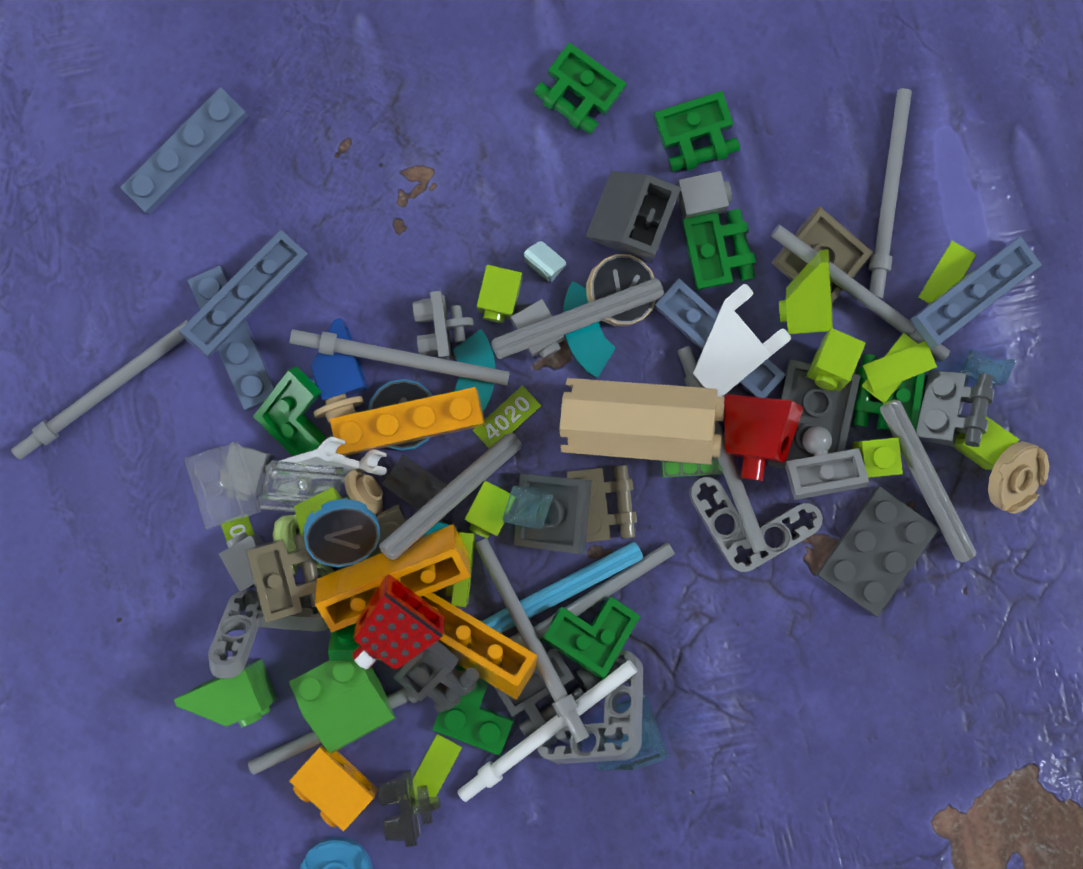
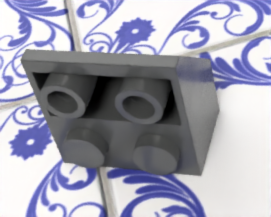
(633, 214)

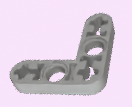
(737, 537)
(253, 619)
(614, 725)

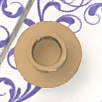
(338, 406)
(364, 489)

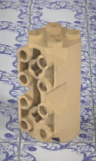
(641, 421)

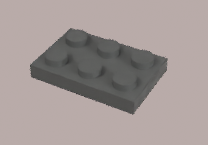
(820, 408)
(877, 551)

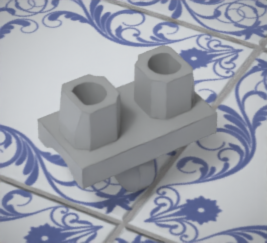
(435, 310)

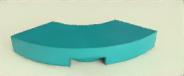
(587, 343)
(476, 351)

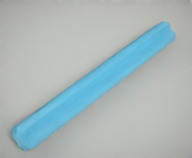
(569, 586)

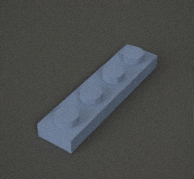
(184, 151)
(975, 292)
(243, 294)
(696, 320)
(240, 350)

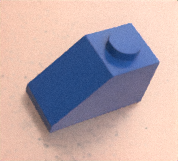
(340, 372)

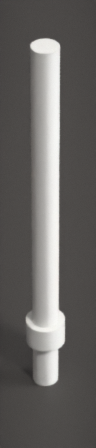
(492, 772)

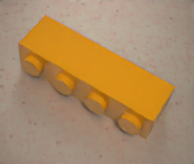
(408, 421)
(423, 568)
(483, 648)

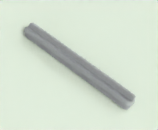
(577, 318)
(928, 481)
(450, 496)

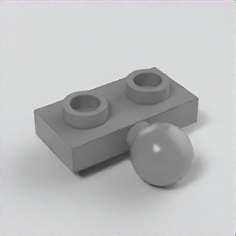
(825, 471)

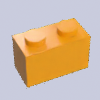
(333, 787)

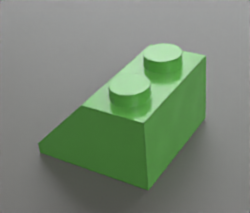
(232, 699)
(341, 702)

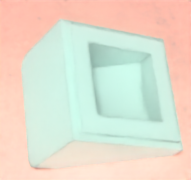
(544, 261)

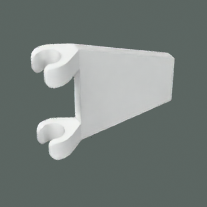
(733, 348)
(327, 456)

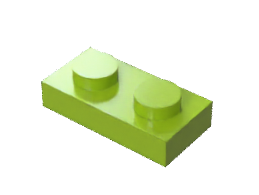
(461, 590)

